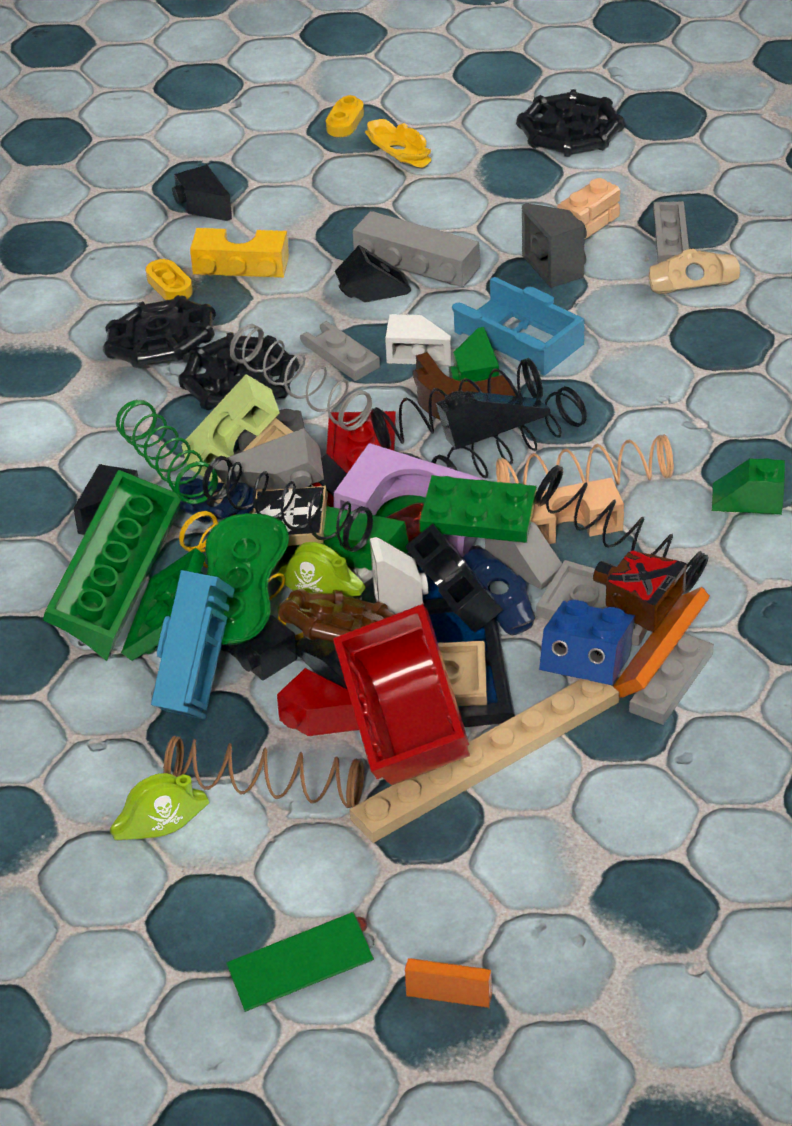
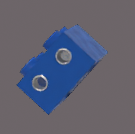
(587, 642)

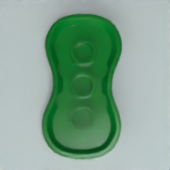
(243, 554)

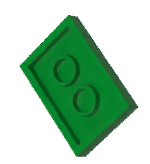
(479, 508)
(158, 604)

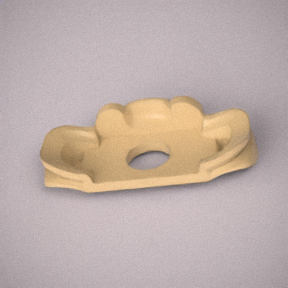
(671, 274)

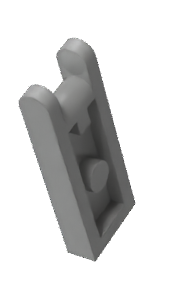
(342, 351)

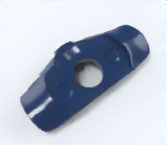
(241, 496)
(517, 611)

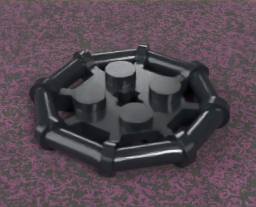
(567, 121)
(159, 331)
(222, 369)

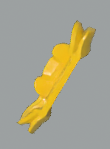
(385, 134)

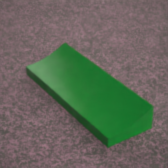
(113, 562)

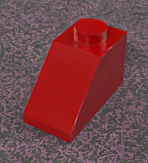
(315, 705)

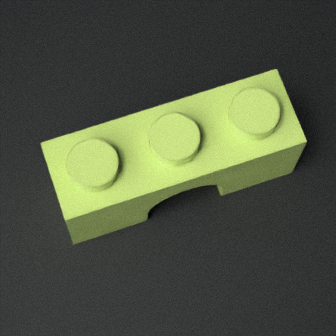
(246, 407)

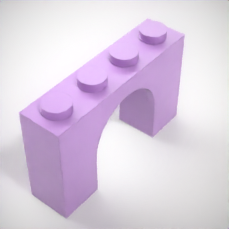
(387, 474)

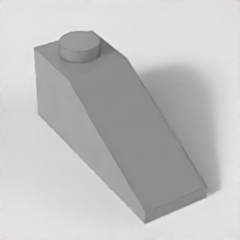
(285, 459)

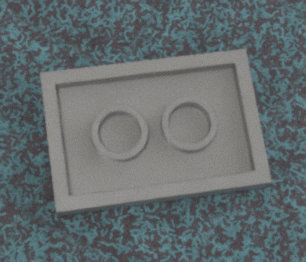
(576, 583)

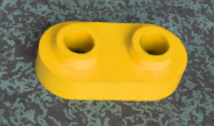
(345, 116)
(168, 279)

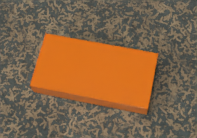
(448, 982)

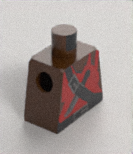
(643, 586)

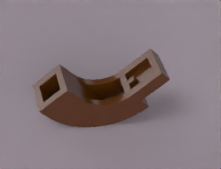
(429, 376)

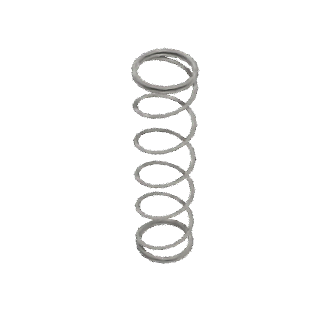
(365, 413)

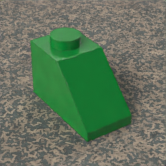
(474, 358)
(751, 488)

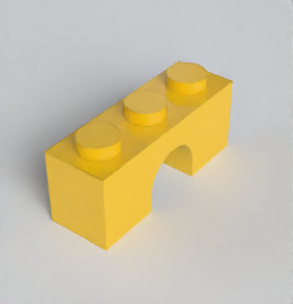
(261, 257)

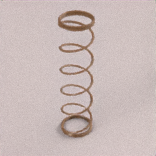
(355, 772)

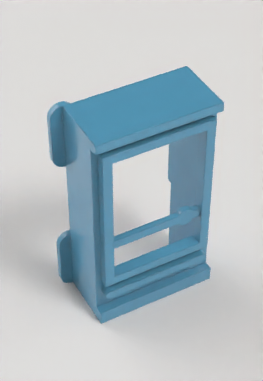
(533, 309)
(191, 645)

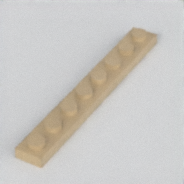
(488, 755)

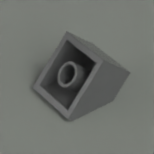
(553, 243)

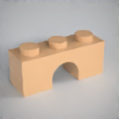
(594, 502)

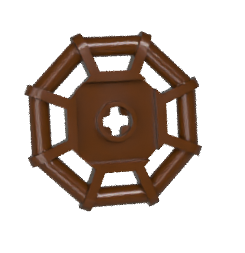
(329, 614)

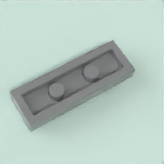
(670, 229)
(672, 679)

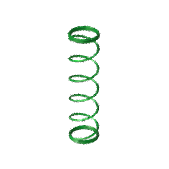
(214, 482)

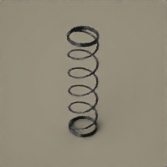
(580, 404)
(380, 425)
(555, 475)
(347, 521)

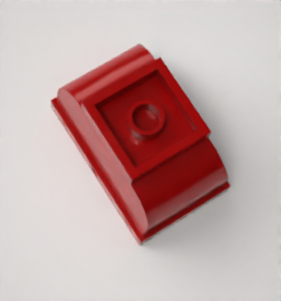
(402, 696)

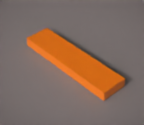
(661, 643)

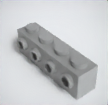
(418, 248)

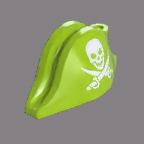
(320, 570)
(158, 807)

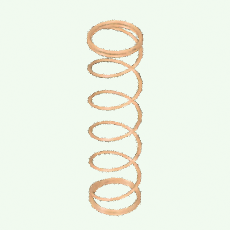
(503, 473)

